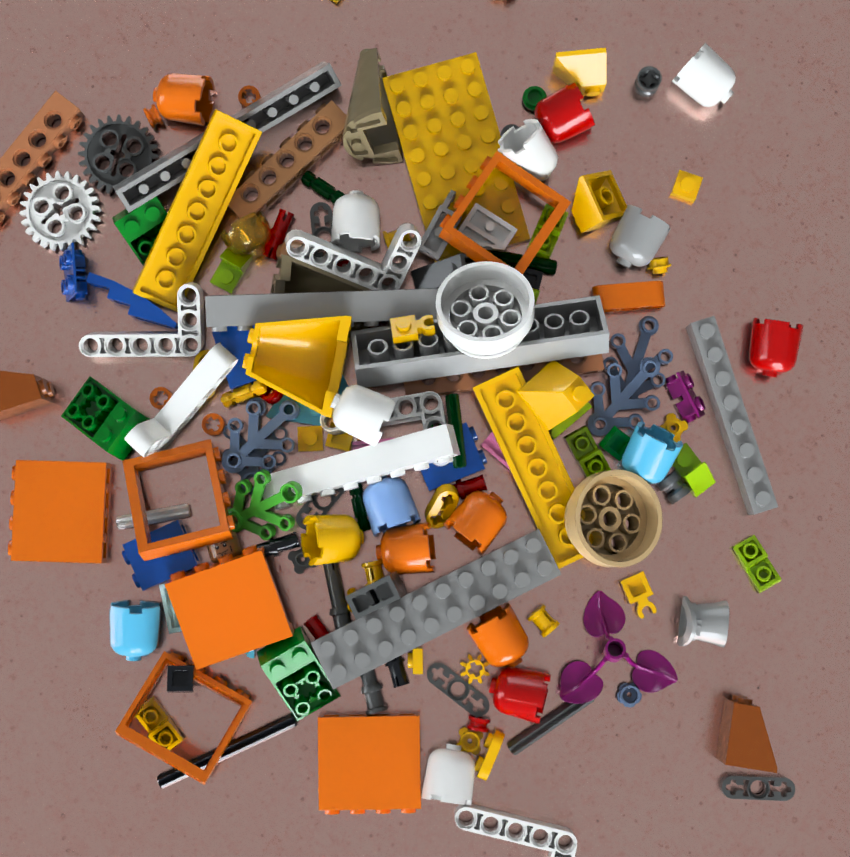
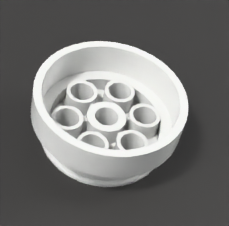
(472, 304)

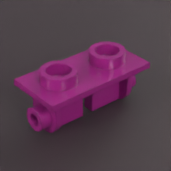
(683, 387)

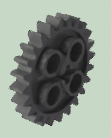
(96, 149)

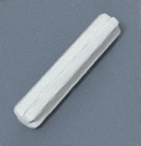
(156, 516)

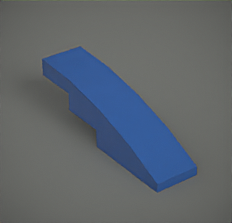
(139, 308)

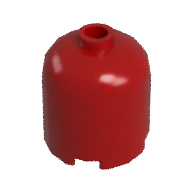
(563, 114)
(774, 346)
(520, 692)

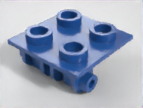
(69, 262)

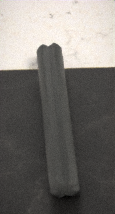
(546, 725)

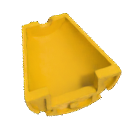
(301, 358)

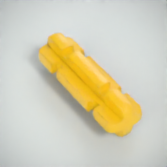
(243, 393)

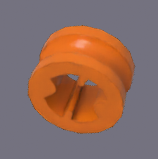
(243, 92)
(153, 116)
(156, 393)
(216, 417)

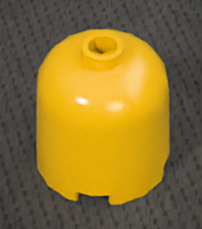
(331, 539)

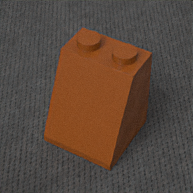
(23, 393)
(744, 737)

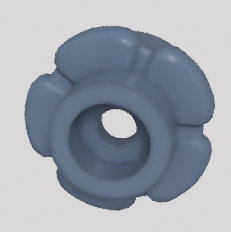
(635, 694)

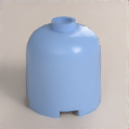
(389, 504)

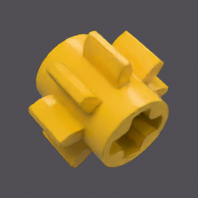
(471, 674)

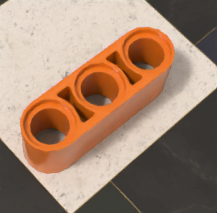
(631, 296)

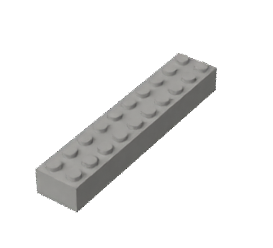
(557, 333)
(435, 608)

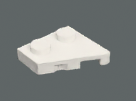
(487, 229)

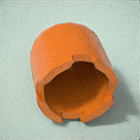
(185, 98)
(478, 520)
(407, 549)
(500, 637)

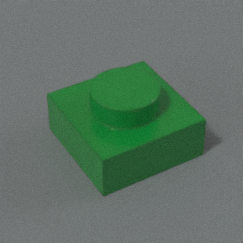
(615, 442)

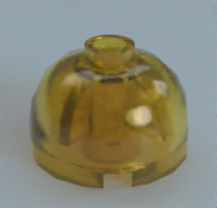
(248, 235)

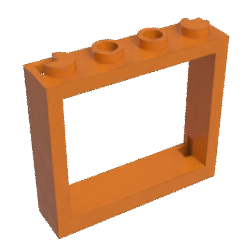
(523, 178)
(152, 550)
(216, 685)

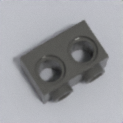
(376, 595)

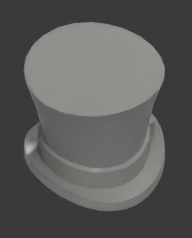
(703, 622)

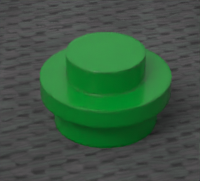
(532, 96)

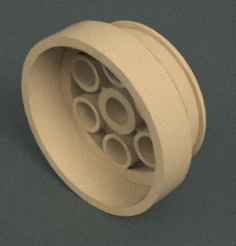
(637, 505)

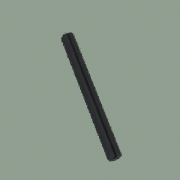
(233, 748)

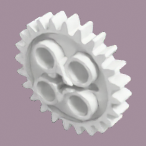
(49, 192)

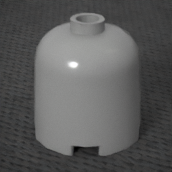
(637, 237)

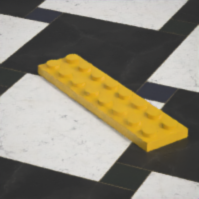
(197, 209)
(531, 460)

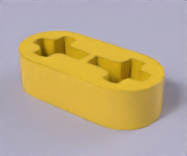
(445, 507)

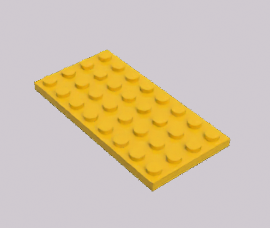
(446, 136)

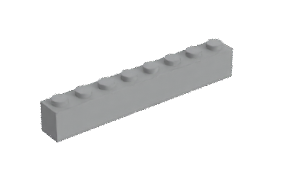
(731, 416)

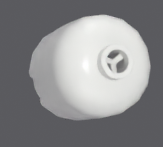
(706, 78)
(530, 149)
(356, 222)
(362, 412)
(449, 776)

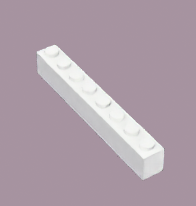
(367, 464)

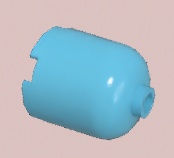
(650, 452)
(134, 628)

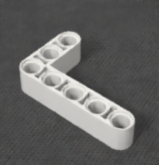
(356, 263)
(154, 338)
(186, 401)
(418, 413)
(525, 837)

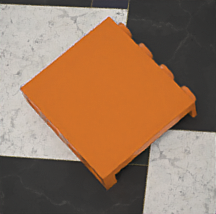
(60, 511)
(228, 607)
(369, 763)

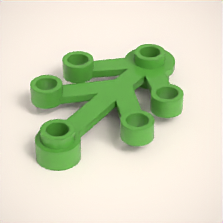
(260, 508)

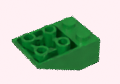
(141, 226)
(103, 417)
(297, 674)

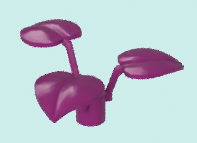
(605, 617)

